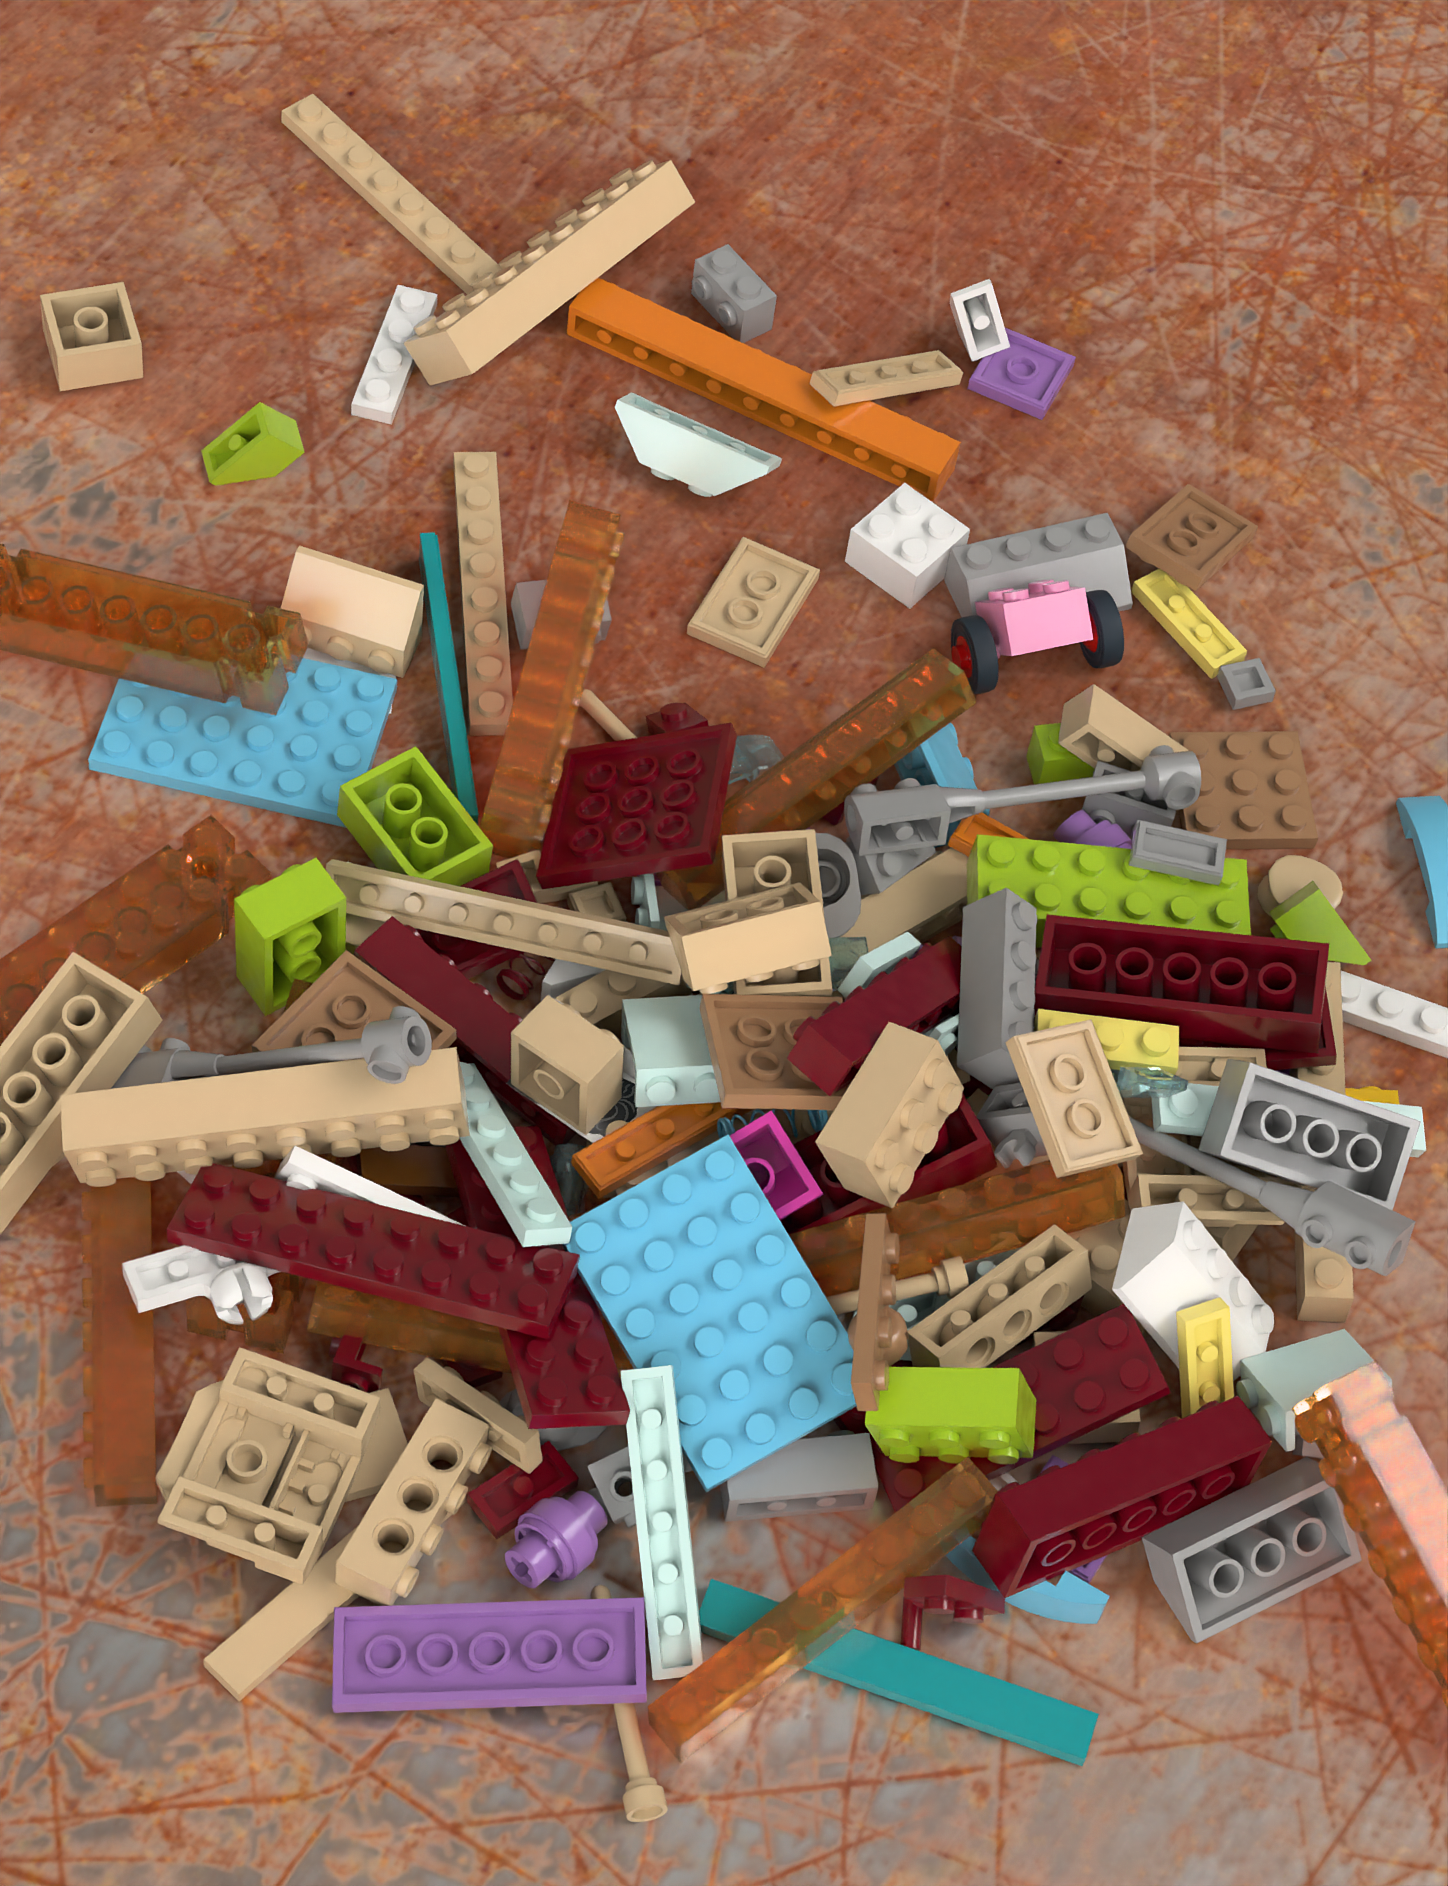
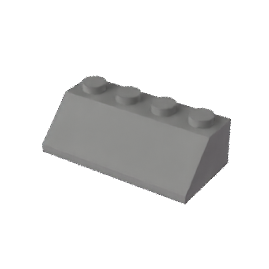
(1078, 551)
(995, 984)
(1251, 1549)

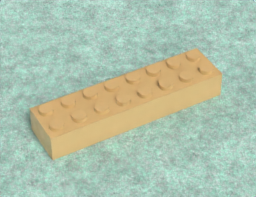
(548, 272)
(259, 1118)

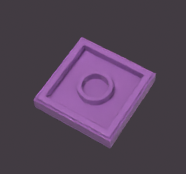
(1023, 375)

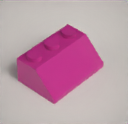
(776, 1165)

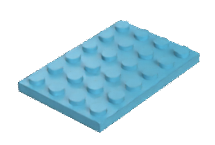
(249, 757)
(713, 1285)

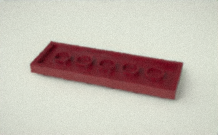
(1078, 1386)

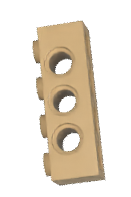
(1004, 1304)
(442, 1435)

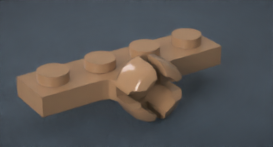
(876, 1331)

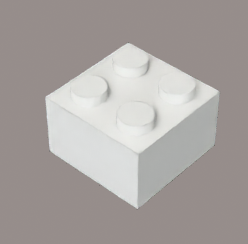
(905, 544)

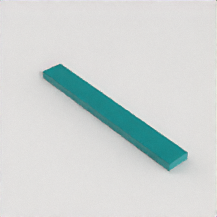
(446, 674)
(922, 1681)

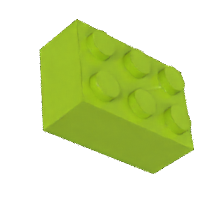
(413, 822)
(288, 932)
(955, 1414)

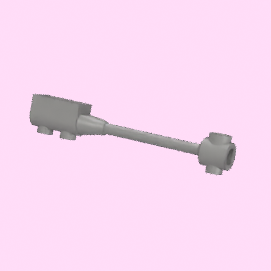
(920, 815)
(386, 1046)
(1325, 1218)

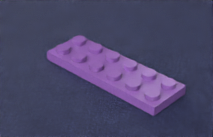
(489, 1655)

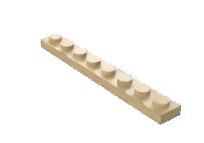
(388, 192)
(482, 593)
(507, 922)

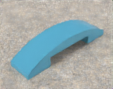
(1427, 824)
(1068, 1601)

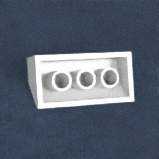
(1177, 1264)

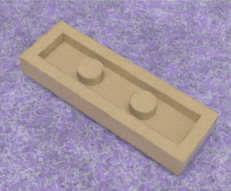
(506, 1432)

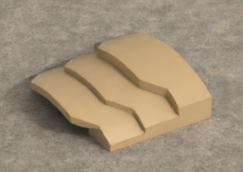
(1162, 1180)
(267, 1463)

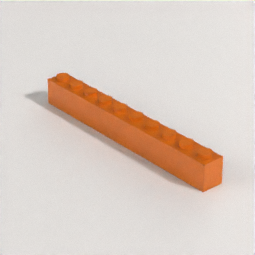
(760, 387)

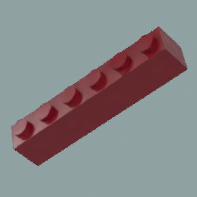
(912, 995)
(480, 1023)

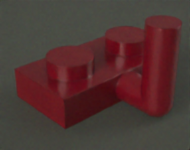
(944, 1596)

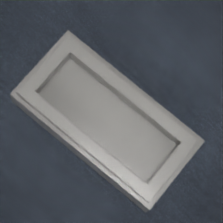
(1178, 852)

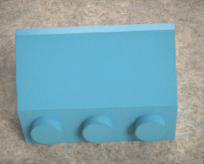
(939, 763)

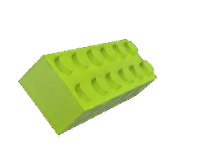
(1103, 886)

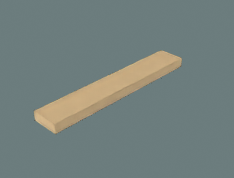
(286, 1622)

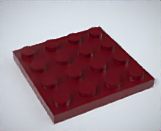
(638, 806)

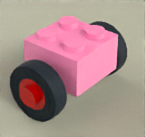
(1034, 621)

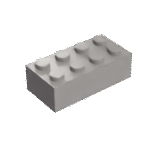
(1308, 1133)

